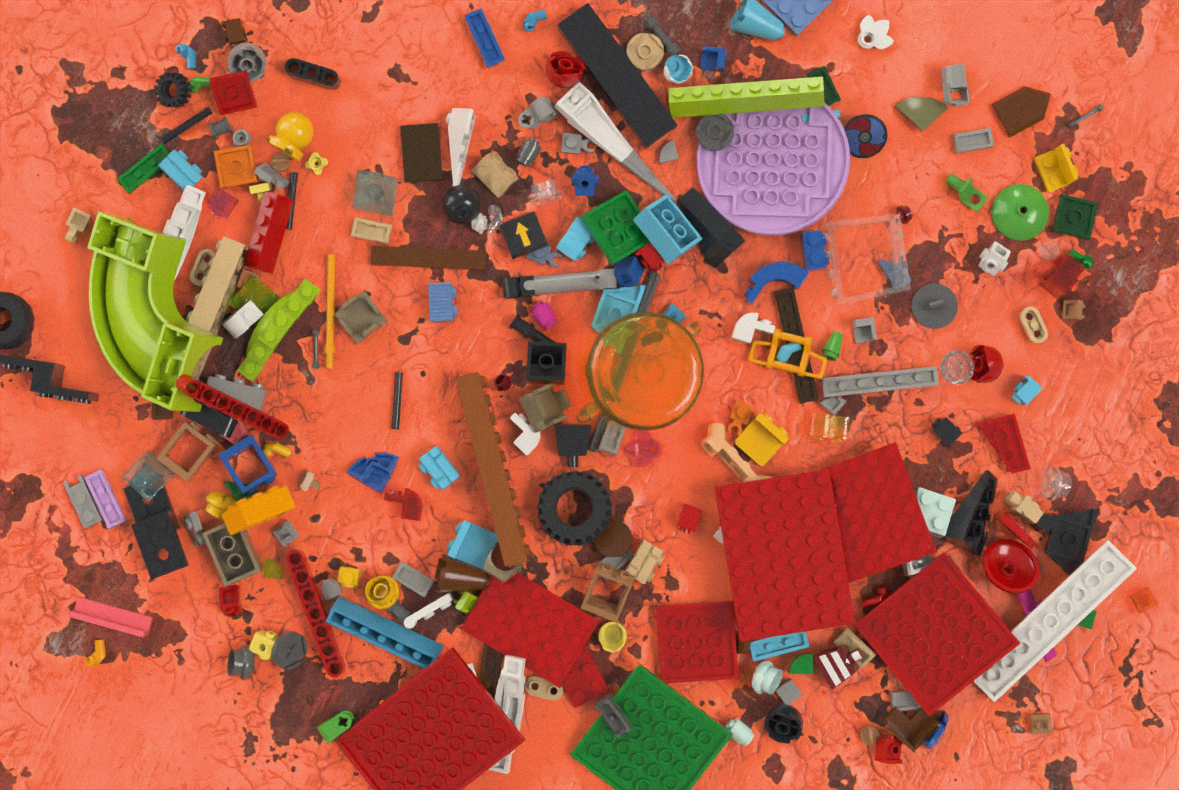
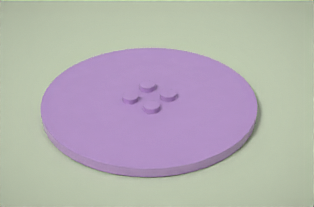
(777, 170)

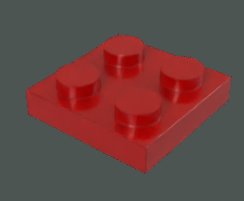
(233, 92)

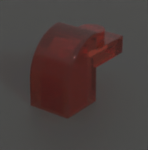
(412, 503)

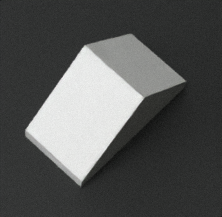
(916, 565)

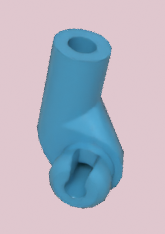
(532, 18)
(189, 54)

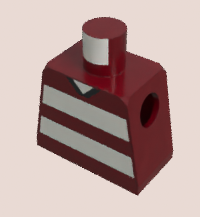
(838, 664)

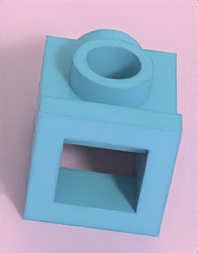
(1025, 391)

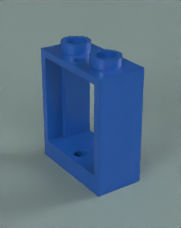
(239, 448)

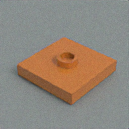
(236, 166)

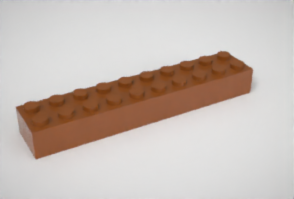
(492, 468)

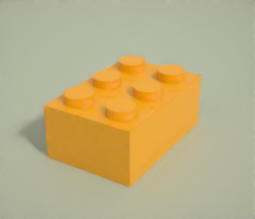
(257, 509)

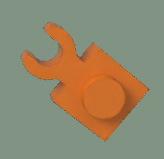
(740, 414)

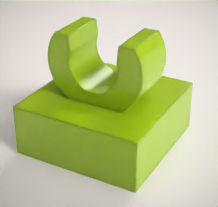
(466, 601)

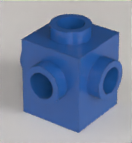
(584, 181)

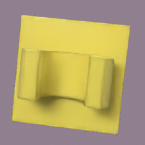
(260, 189)

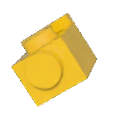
(349, 576)

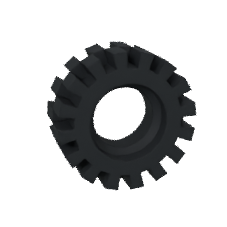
(163, 89)

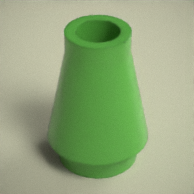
(832, 348)

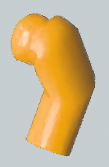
(99, 654)

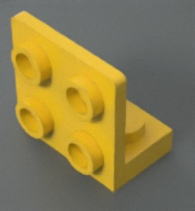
(1056, 168)

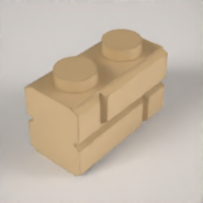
(644, 562)

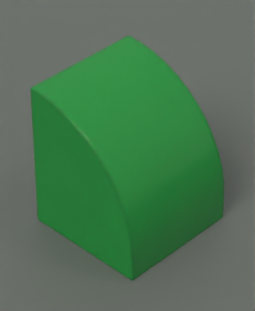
(801, 664)

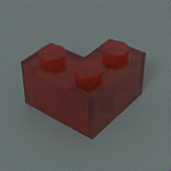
(1062, 276)

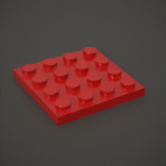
(697, 642)

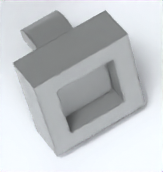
(286, 533)

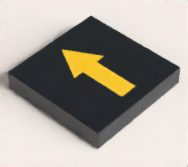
(523, 235)

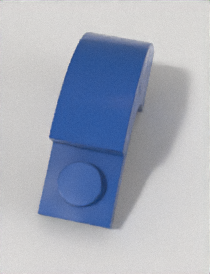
(778, 271)

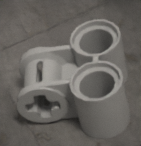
(540, 111)

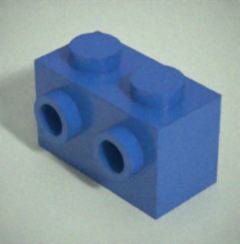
(813, 250)

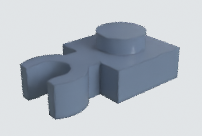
(543, 255)

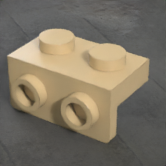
(495, 173)

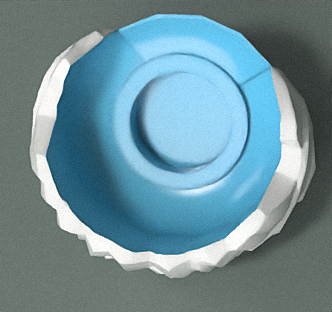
(678, 69)

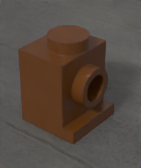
(235, 31)

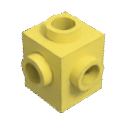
(263, 644)

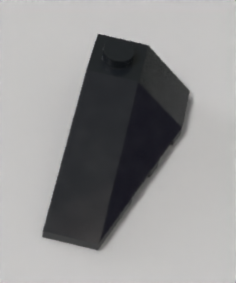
(718, 234)
(969, 520)

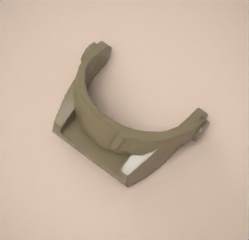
(501, 575)

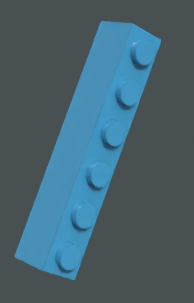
(383, 633)

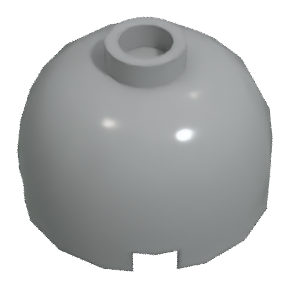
(247, 57)

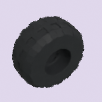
(22, 320)

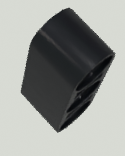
(304, 69)
(212, 420)

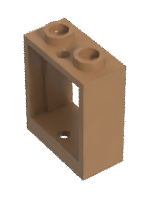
(177, 468)
(602, 607)

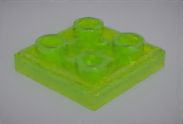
(259, 294)

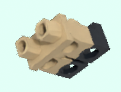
(1030, 512)

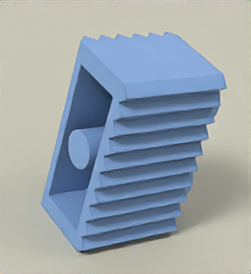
(441, 302)

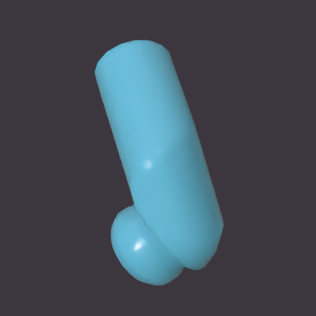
(786, 351)

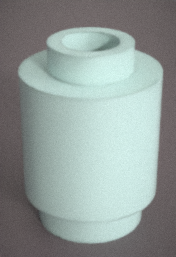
(741, 732)

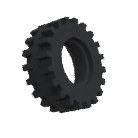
(593, 526)

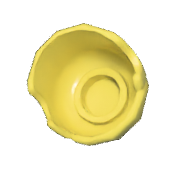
(612, 636)

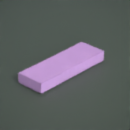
(105, 499)

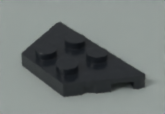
(1070, 539)

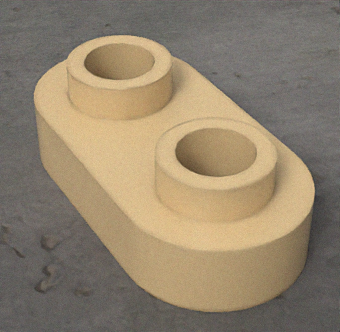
(201, 266)
(1035, 324)
(544, 688)

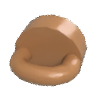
(280, 162)
(869, 735)

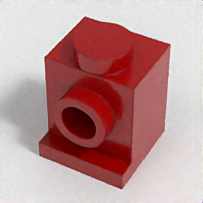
(650, 257)
(888, 749)

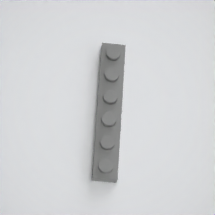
(880, 381)

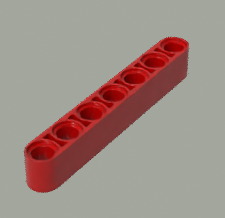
(241, 410)
(315, 623)

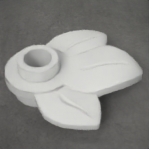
(876, 32)

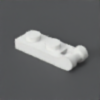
(427, 611)

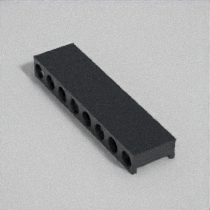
(616, 76)

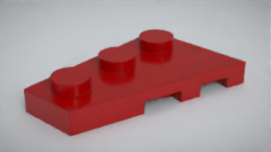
(1007, 441)

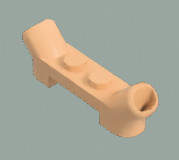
(716, 444)

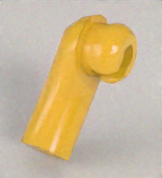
(276, 447)

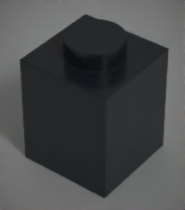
(945, 431)

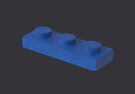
(484, 38)

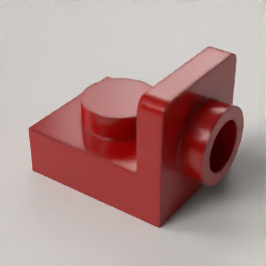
(230, 600)

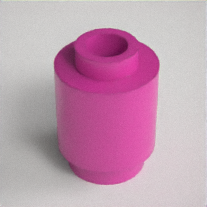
(544, 315)

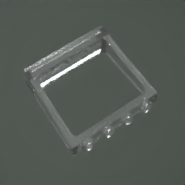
(897, 254)

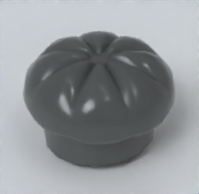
(241, 663)

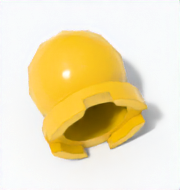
(292, 134)

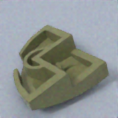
(921, 110)

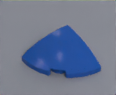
(374, 471)
(933, 740)

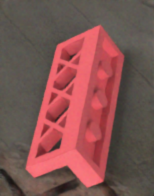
(112, 617)

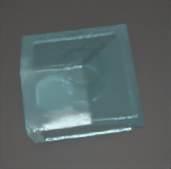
(148, 475)

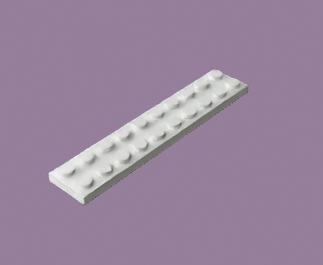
(1057, 616)

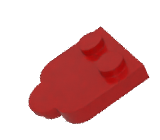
(1010, 523)

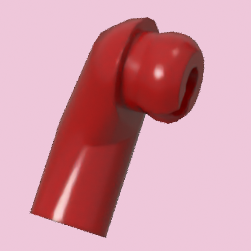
(877, 599)

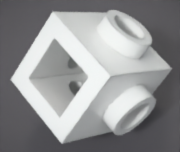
(994, 258)

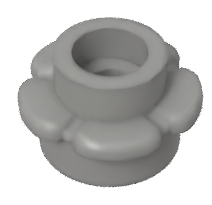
(241, 133)

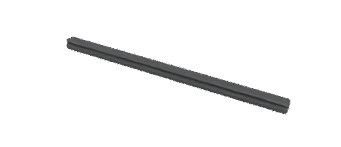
(643, 307)

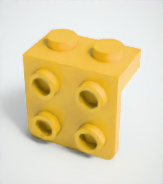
(761, 439)

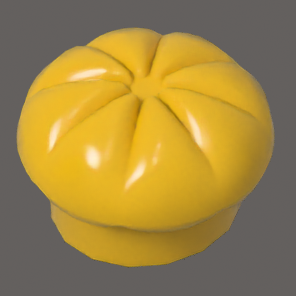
(218, 502)
(382, 592)

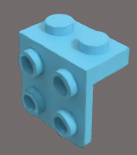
(472, 544)

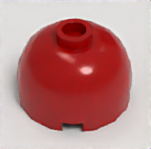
(564, 69)
(987, 363)

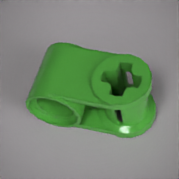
(334, 726)

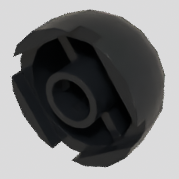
(461, 204)
(784, 723)

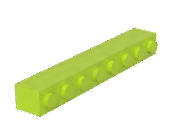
(746, 97)

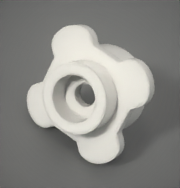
(479, 223)

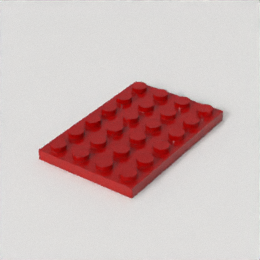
(530, 624)

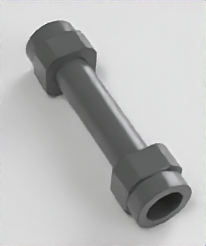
(652, 23)

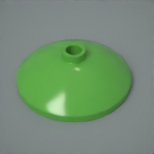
(1010, 220)

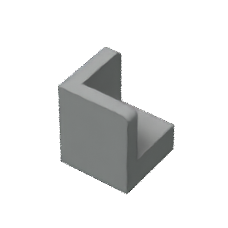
(864, 330)

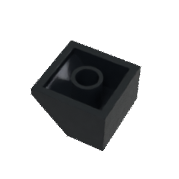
(546, 363)

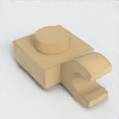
(77, 222)

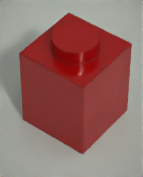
(689, 518)

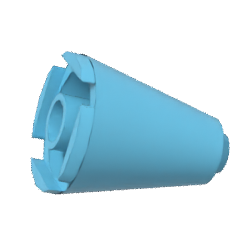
(756, 21)

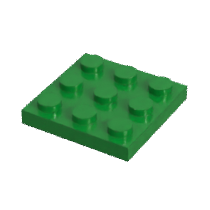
(614, 227)

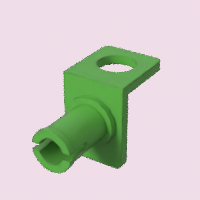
(965, 191)

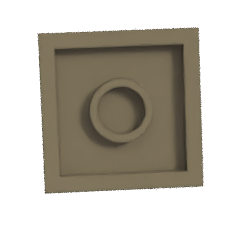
(360, 317)
(545, 407)

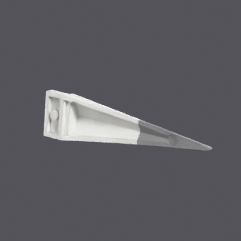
(590, 119)

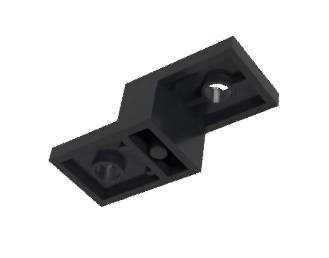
(47, 379)
(155, 531)

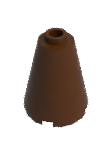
(458, 576)

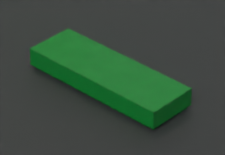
(143, 169)

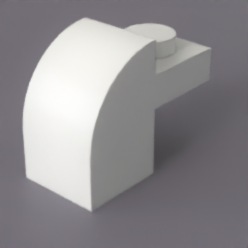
(242, 319)
(746, 325)
(528, 439)

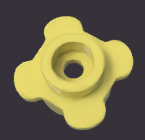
(310, 164)

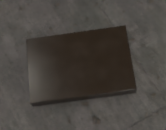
(421, 153)

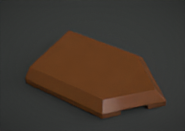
(1021, 109)

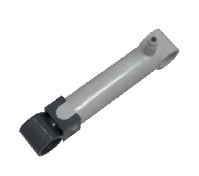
(560, 283)

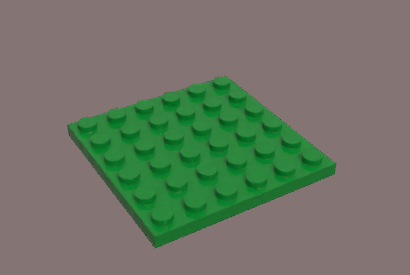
(667, 744)

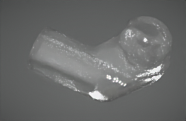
(496, 218)

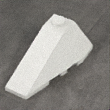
(460, 130)

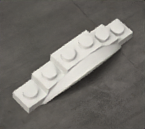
(185, 218)
(511, 700)

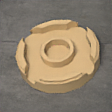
(645, 51)

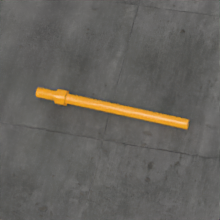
(329, 348)

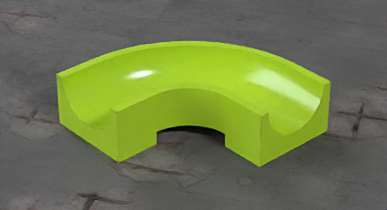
(137, 311)

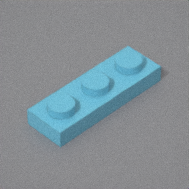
(777, 645)

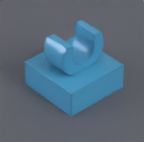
(674, 313)

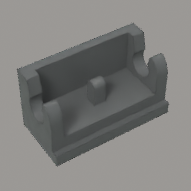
(613, 715)

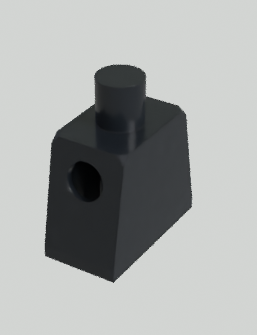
(572, 442)

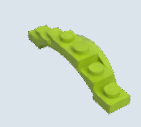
(274, 326)

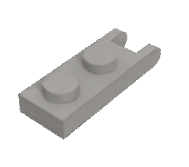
(83, 502)

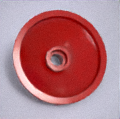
(1016, 560)

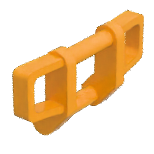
(772, 363)

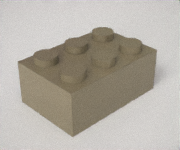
(232, 554)

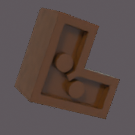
(911, 730)

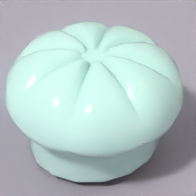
(766, 678)

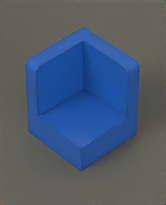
(713, 59)
(628, 271)

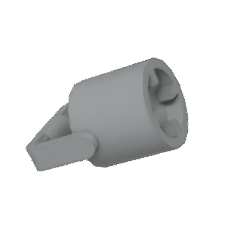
(954, 80)

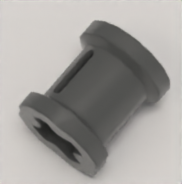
(220, 127)
(398, 612)

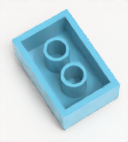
(667, 229)

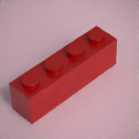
(268, 232)

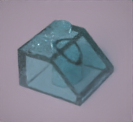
(375, 193)

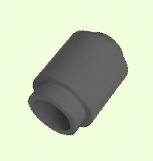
(528, 152)

